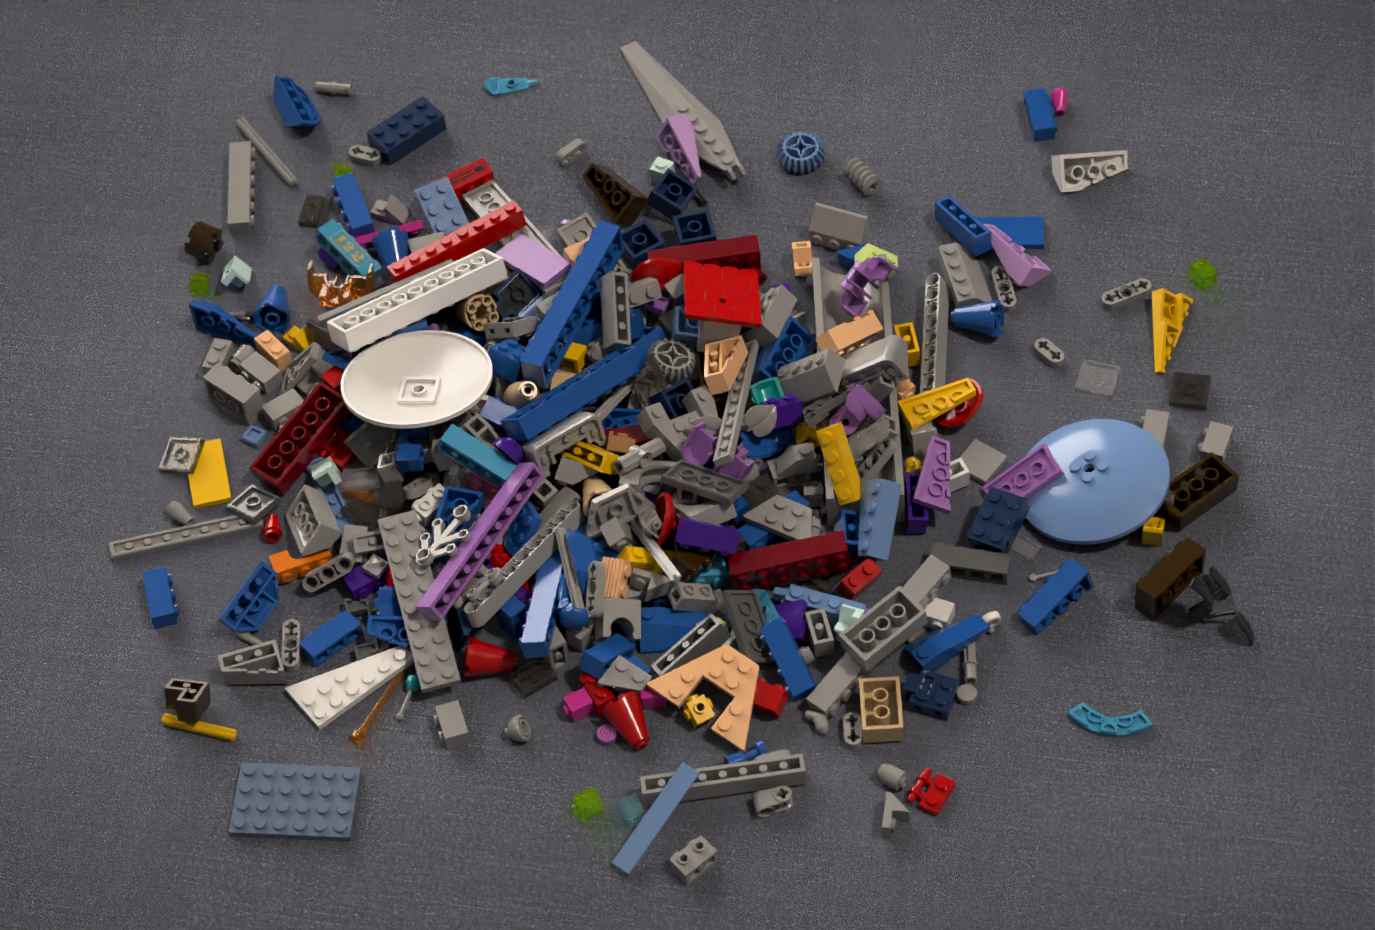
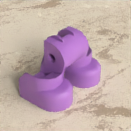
(859, 275)
(858, 406)
(701, 447)

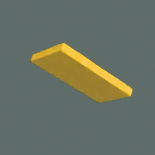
(210, 479)

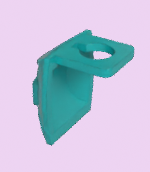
(764, 390)

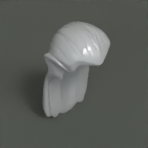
(866, 436)

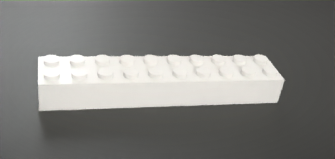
(416, 300)

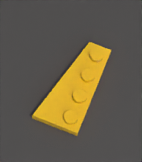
(932, 403)

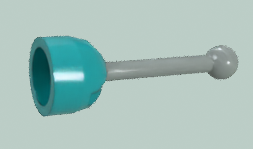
(412, 684)

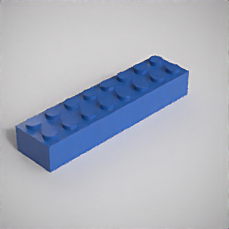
(573, 394)

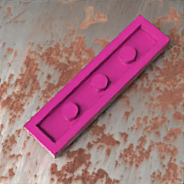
(412, 228)

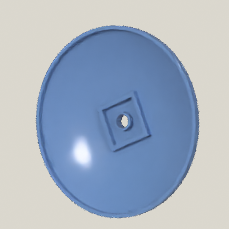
(1113, 499)

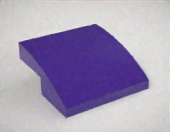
(793, 614)

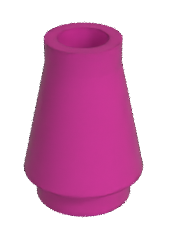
(1059, 99)

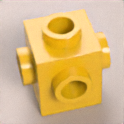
(806, 434)
(699, 716)

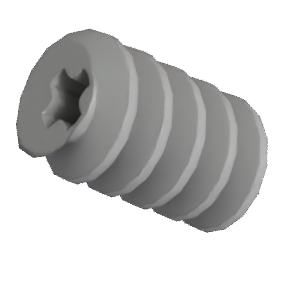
(862, 177)

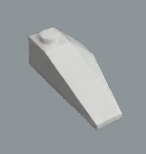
(1080, 170)

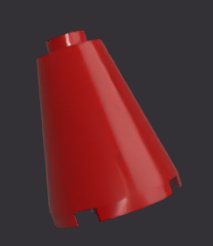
(487, 659)
(628, 719)

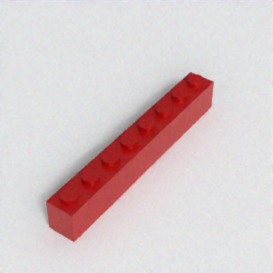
(461, 242)

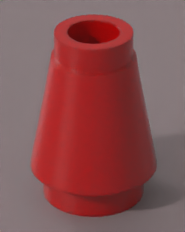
(272, 529)

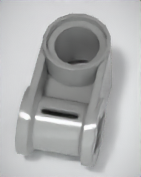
(771, 802)

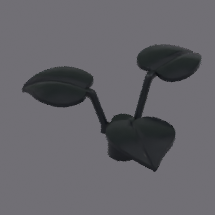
(1204, 608)

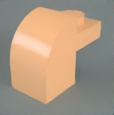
(802, 258)

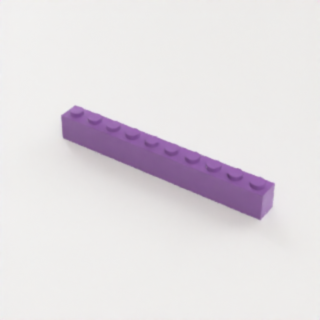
(483, 538)

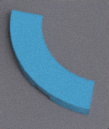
(1107, 726)

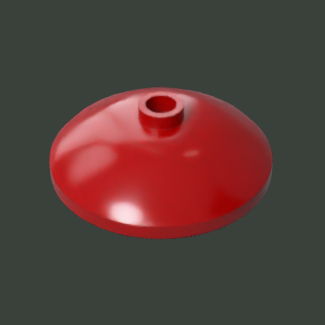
(659, 268)
(964, 411)
(666, 513)

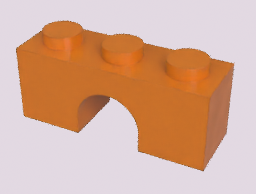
(290, 568)

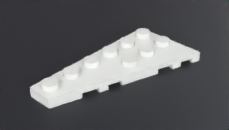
(338, 690)

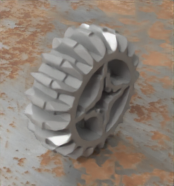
(673, 359)

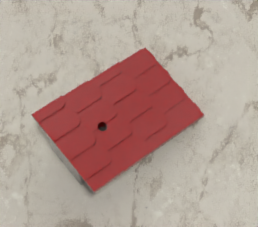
(720, 300)

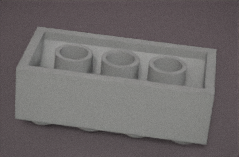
(963, 275)
(812, 376)
(312, 521)

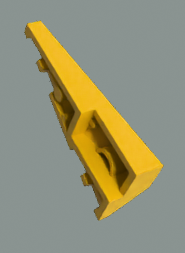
(1168, 316)

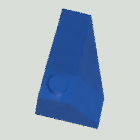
(217, 321)
(665, 627)
(391, 629)

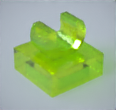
(341, 169)
(199, 283)

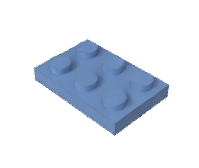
(441, 206)

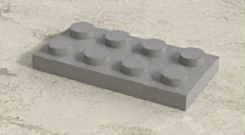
(577, 231)

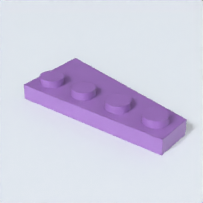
(934, 478)

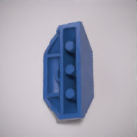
(294, 104)
(583, 552)
(252, 601)

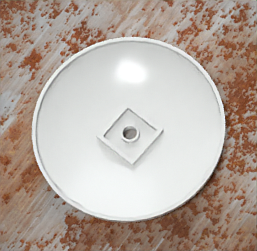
(443, 365)

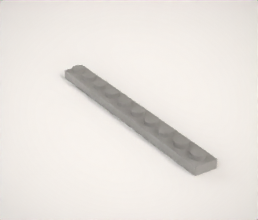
(735, 408)

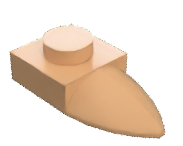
(905, 389)

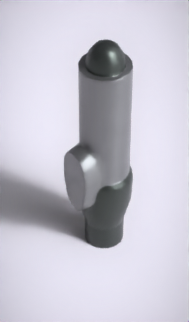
(243, 316)

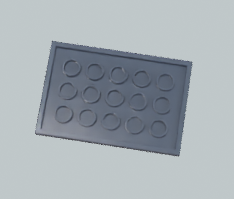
(295, 802)

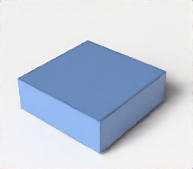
(254, 436)

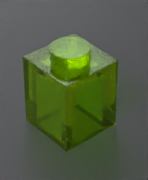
(1202, 274)
(587, 804)

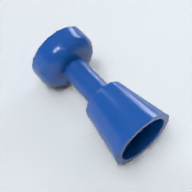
(759, 749)

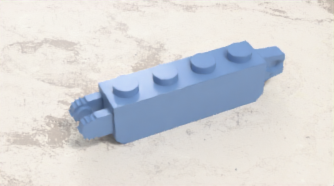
(816, 600)

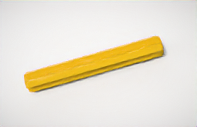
(200, 727)

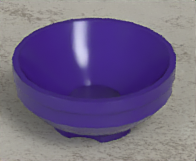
(510, 449)

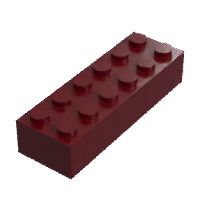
(733, 252)
(300, 438)
(790, 561)

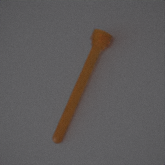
(359, 735)

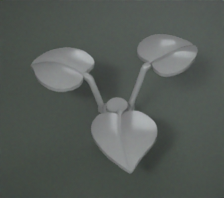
(759, 419)

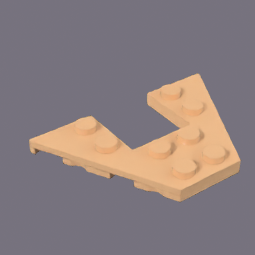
(727, 671)

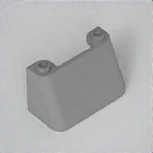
(882, 357)
(562, 436)

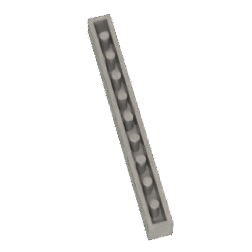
(845, 675)

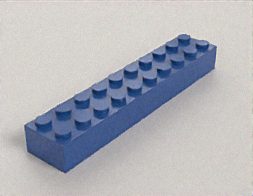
(571, 305)

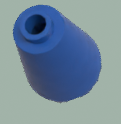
(391, 245)
(273, 311)
(980, 318)

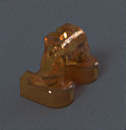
(333, 295)

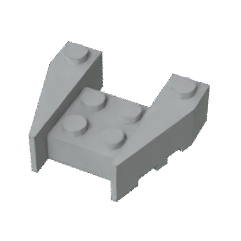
(676, 431)

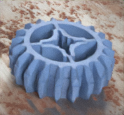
(812, 152)

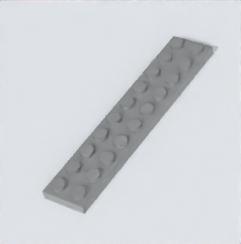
(491, 197)
(427, 639)

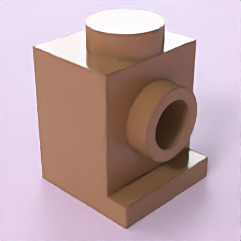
(619, 443)

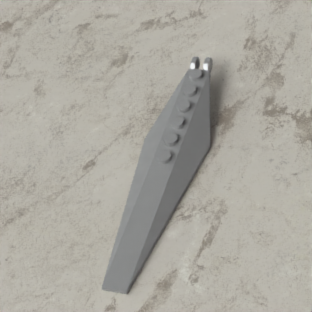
(672, 98)

